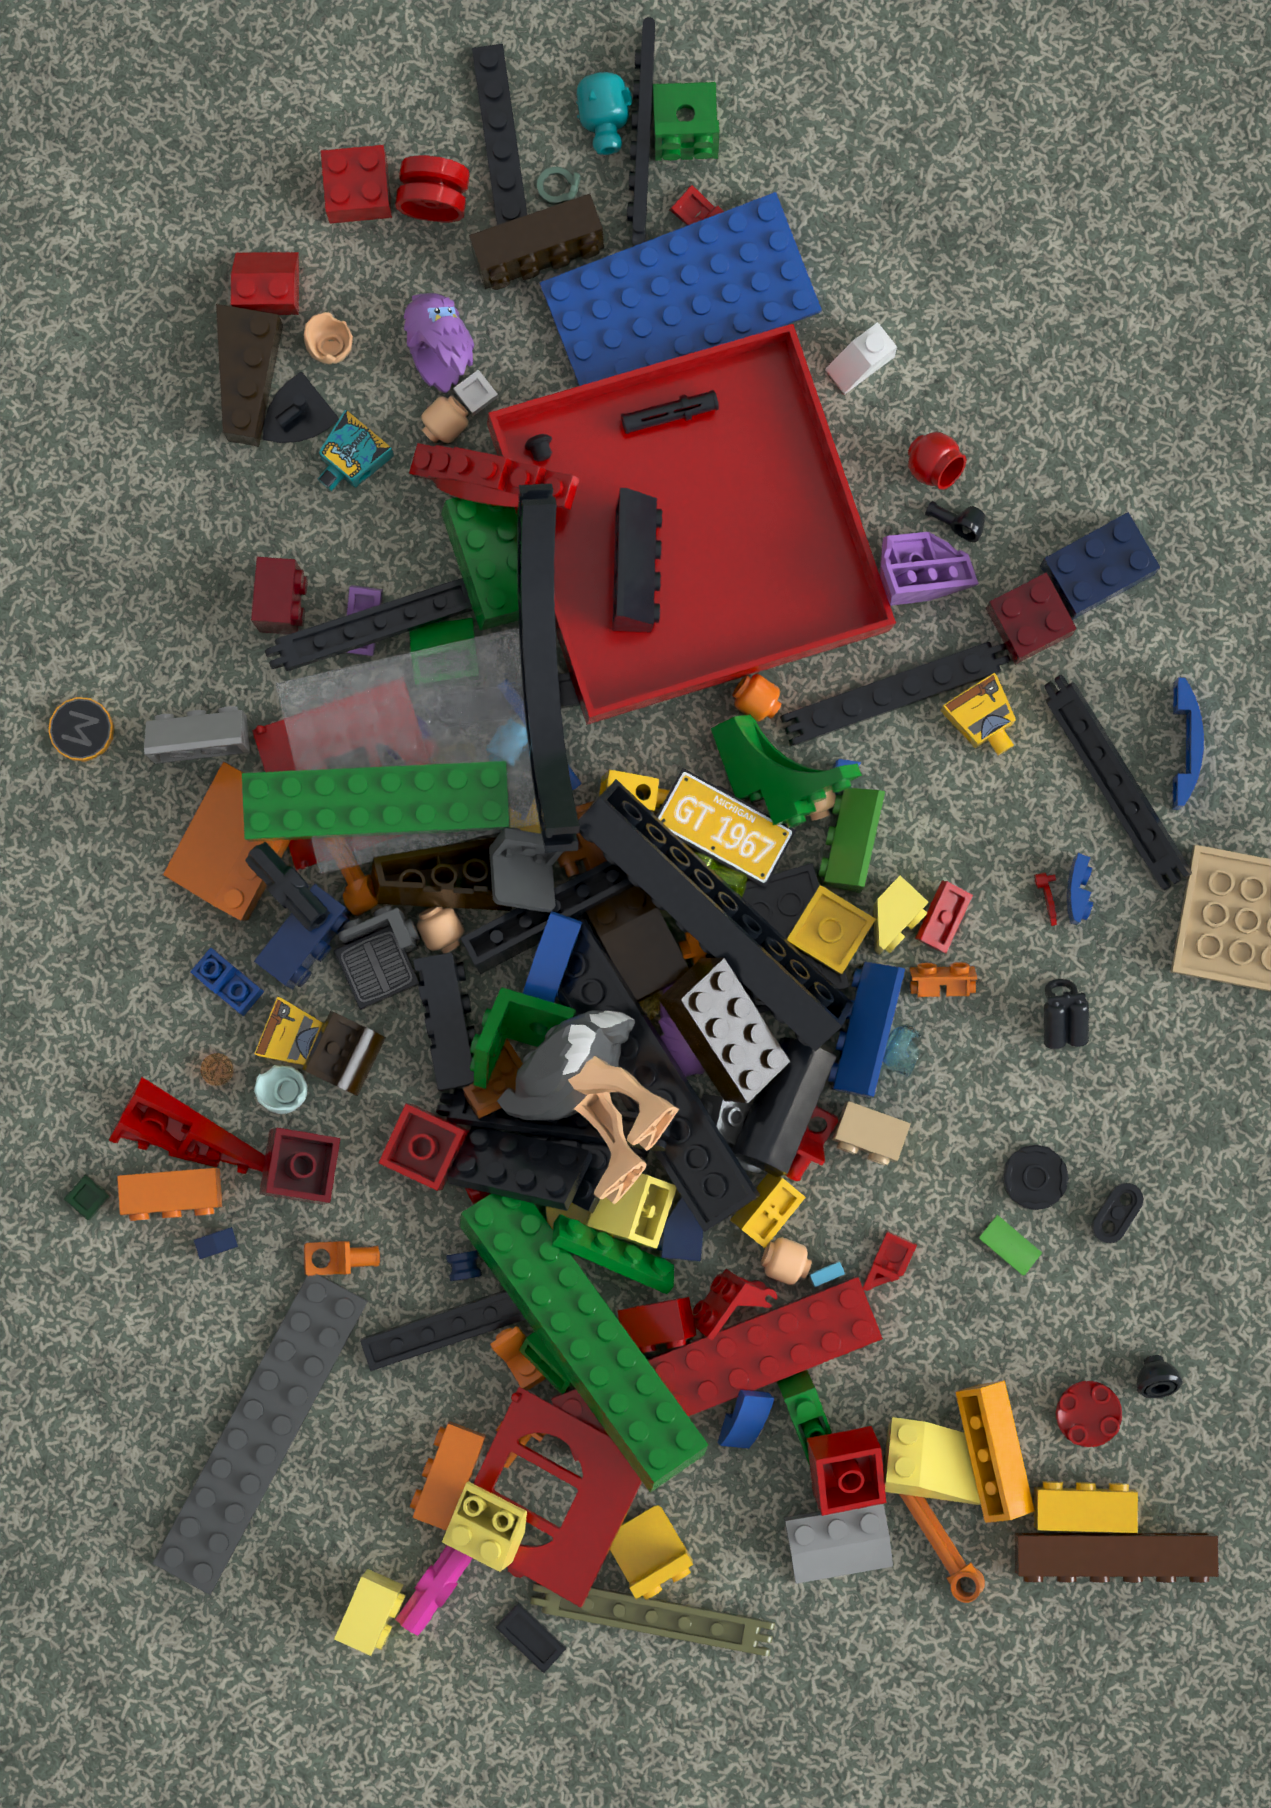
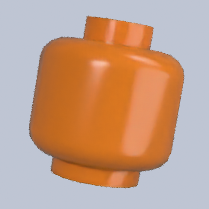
(757, 697)

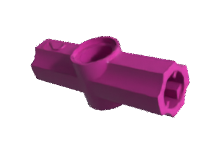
(433, 1590)

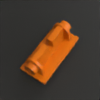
(958, 978)

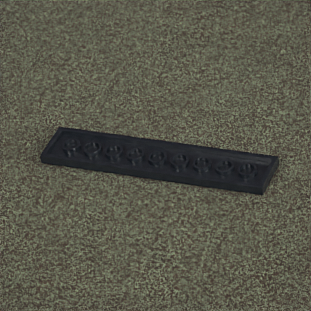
(695, 1151)

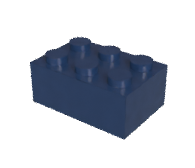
(1100, 565)
(296, 949)

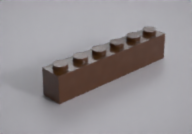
(1116, 1555)

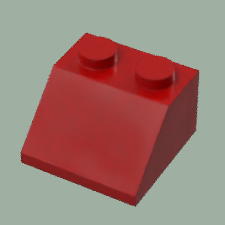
(266, 282)

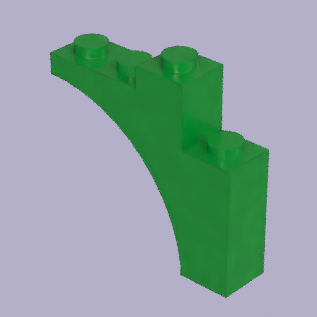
(763, 772)

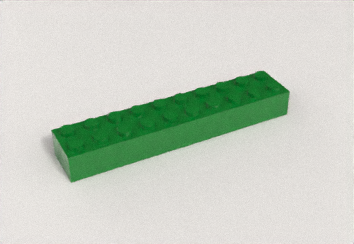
(584, 1338)

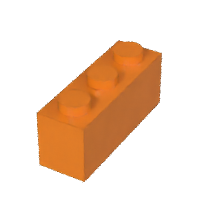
(169, 1193)
(447, 1474)

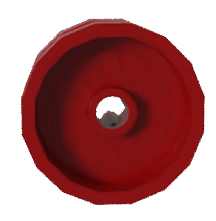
(432, 189)

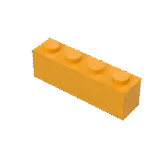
(995, 1451)

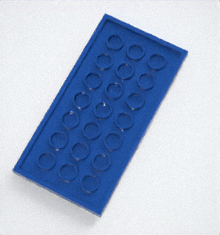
(682, 292)

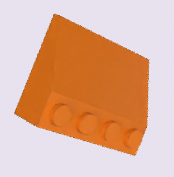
(214, 850)

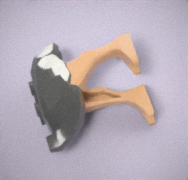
(575, 1074)

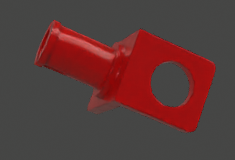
(811, 1145)

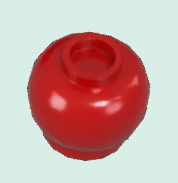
(936, 460)

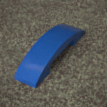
(1186, 704)
(552, 957)

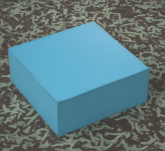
(826, 1274)

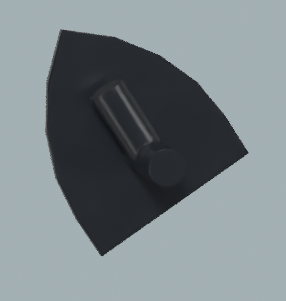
(297, 413)

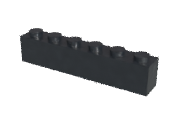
(524, 927)

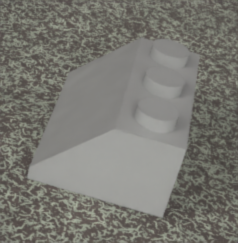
(196, 735)
(838, 1543)

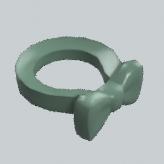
(572, 180)

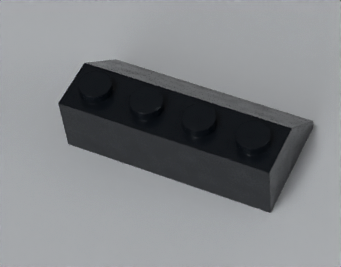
(635, 562)

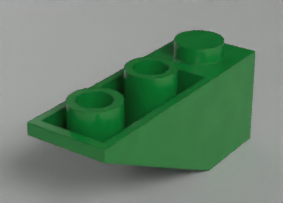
(804, 1408)

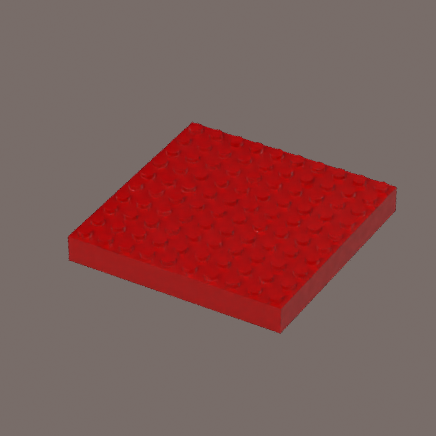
(753, 534)

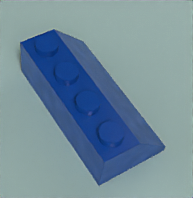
(867, 1029)

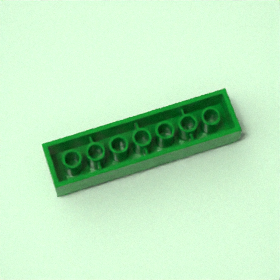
(375, 801)

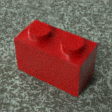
(659, 1323)

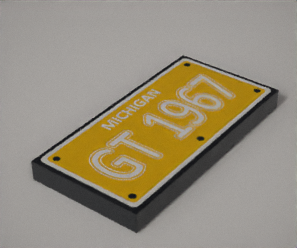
(724, 827)

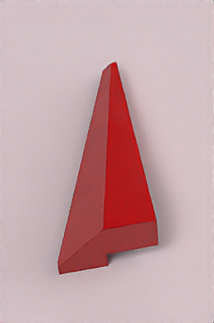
(166, 1122)

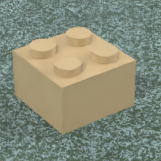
(870, 1132)

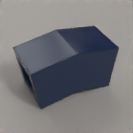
(215, 1243)

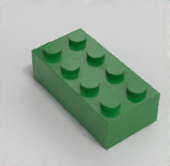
(487, 557)

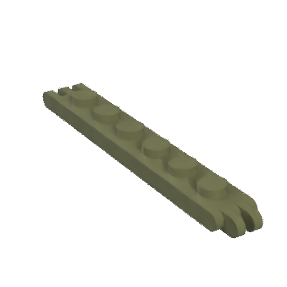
(661, 1619)

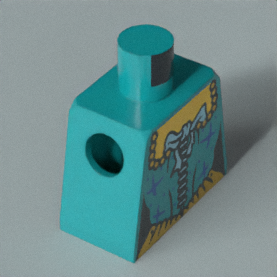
(352, 453)

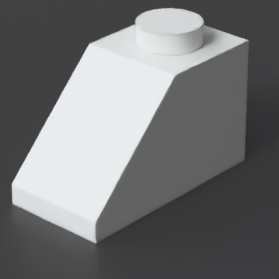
(861, 358)

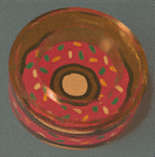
(217, 1069)

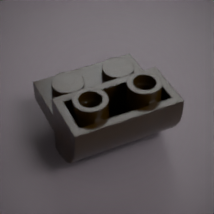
(344, 1053)

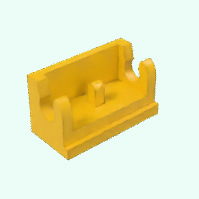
(770, 1211)

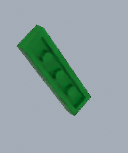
(613, 1254)

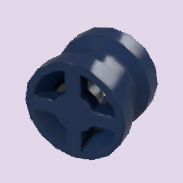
(464, 1265)

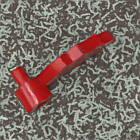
(1042, 881)

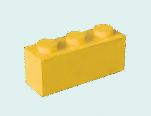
(1085, 1508)

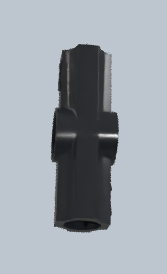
(287, 886)

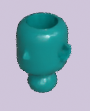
(603, 109)

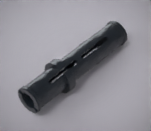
(706, 402)

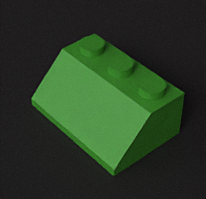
(852, 839)

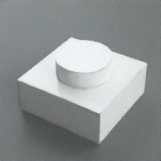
(475, 392)

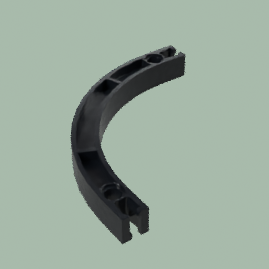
(539, 668)

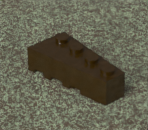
(246, 365)
(437, 877)

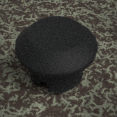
(539, 446)

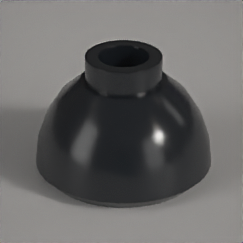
(1158, 1378)

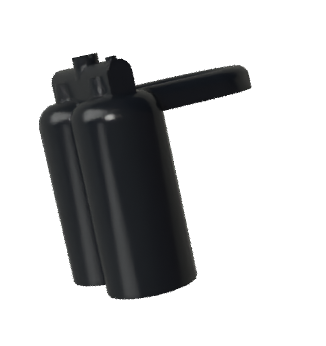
(1065, 1016)

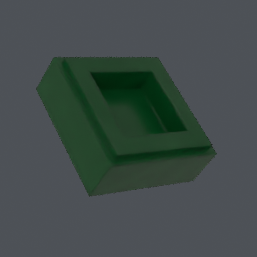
(87, 1197)

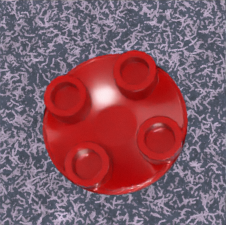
(1089, 1414)

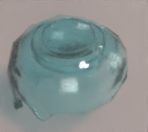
(901, 1051)

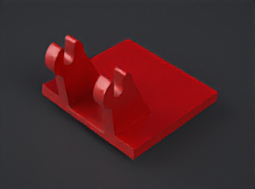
(725, 1295)

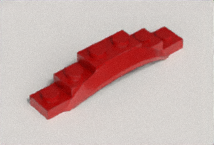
(486, 476)

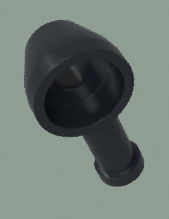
(971, 518)

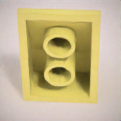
(928, 1462)

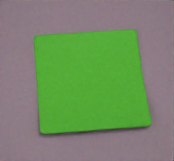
(1010, 1245)

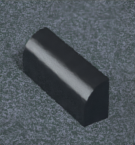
(784, 1109)

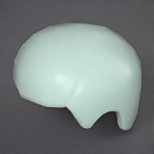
(291, 1093)

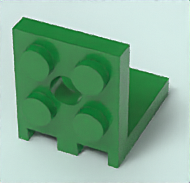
(685, 138)
(516, 1018)

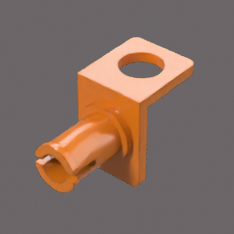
(341, 1257)

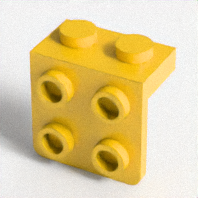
(650, 1552)

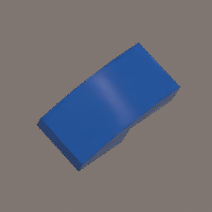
(1077, 898)
(227, 981)
(747, 1420)

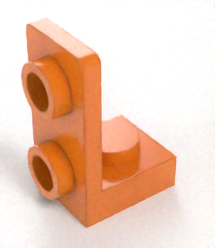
(507, 1347)

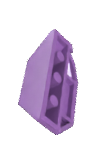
(923, 568)

